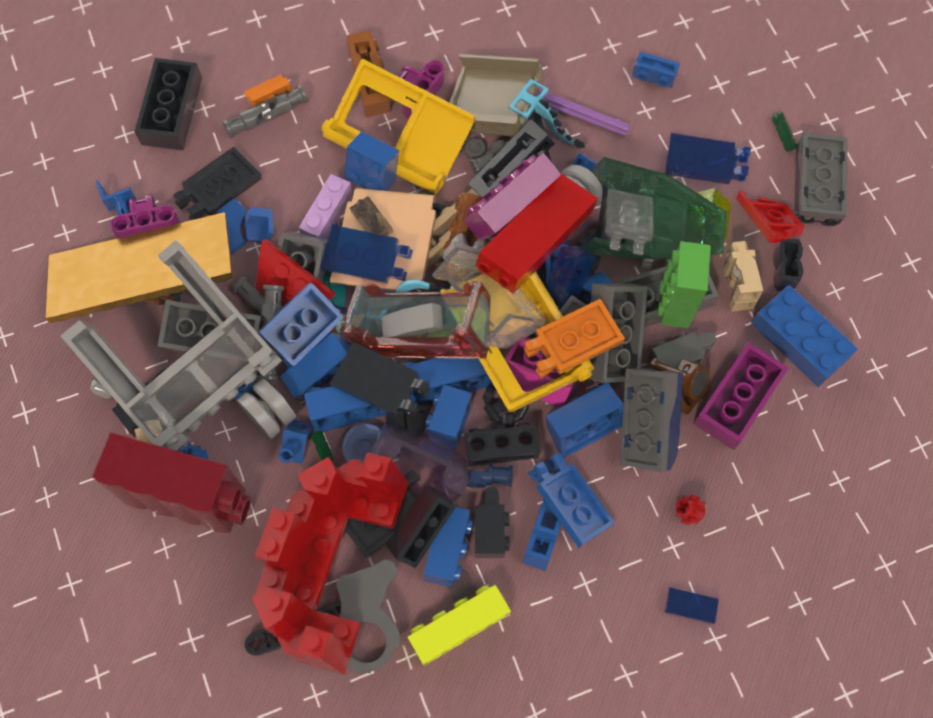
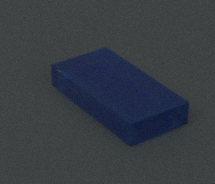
(691, 605)

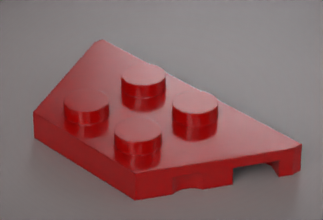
(772, 218)
(281, 270)

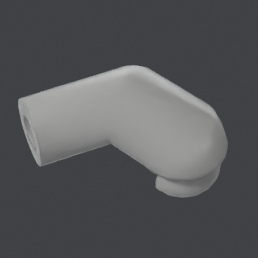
(99, 390)

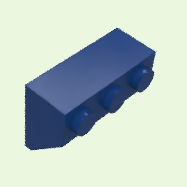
(585, 419)

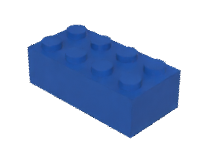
(804, 335)

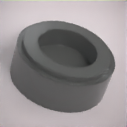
(474, 148)

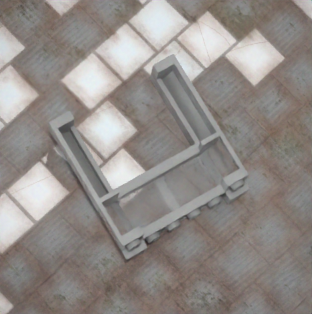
(198, 379)

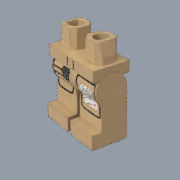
(742, 277)

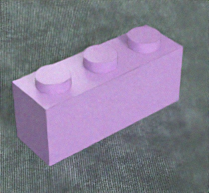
(327, 208)

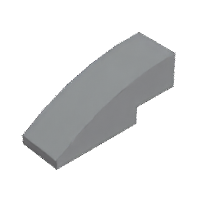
(413, 321)

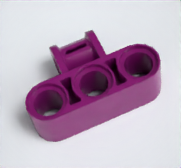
(424, 79)
(143, 212)

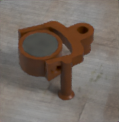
(694, 381)

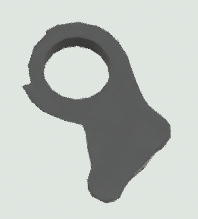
(362, 601)

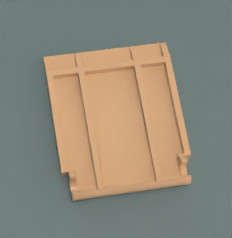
(412, 223)

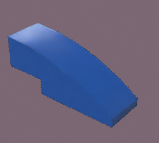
(542, 538)

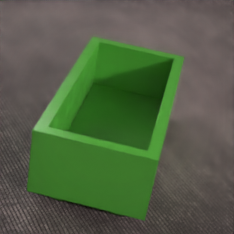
(684, 284)

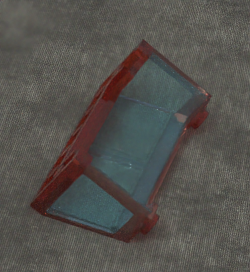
(463, 319)

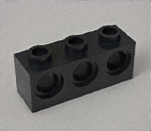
(512, 452)

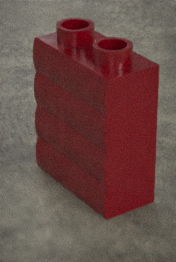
(172, 483)

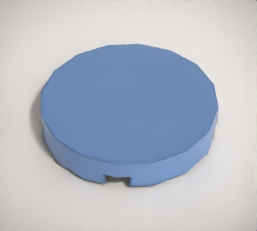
(359, 441)

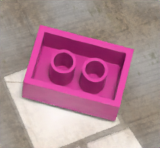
(525, 373)

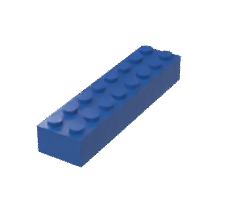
(335, 409)

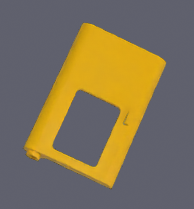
(430, 136)
(499, 371)

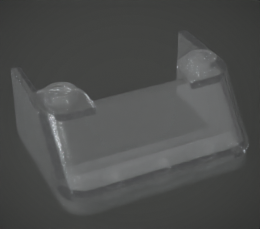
(510, 314)

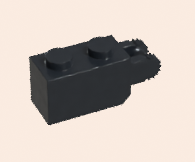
(490, 527)

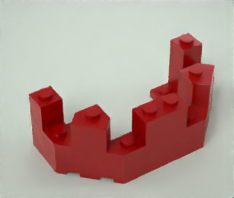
(301, 549)

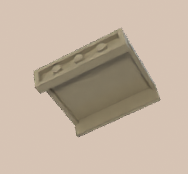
(490, 86)

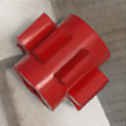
(690, 509)

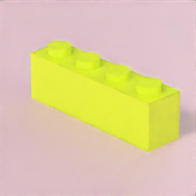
(458, 625)

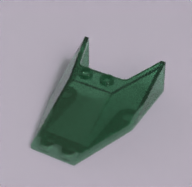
(677, 212)

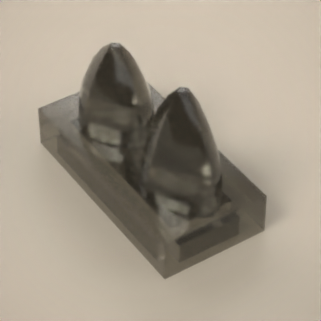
(370, 217)

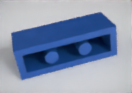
(317, 365)
(447, 548)

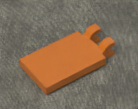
(574, 339)

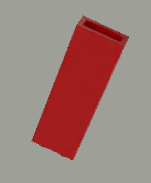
(535, 233)

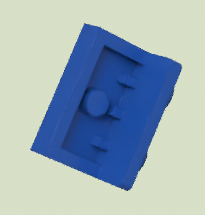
(655, 70)

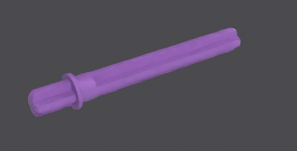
(586, 114)

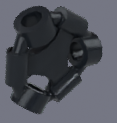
(494, 410)

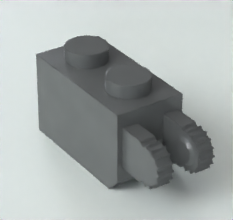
(683, 347)

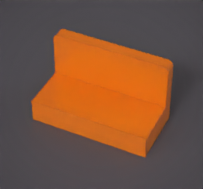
(267, 90)

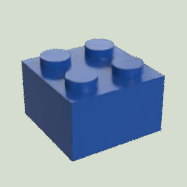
(371, 163)
(449, 416)

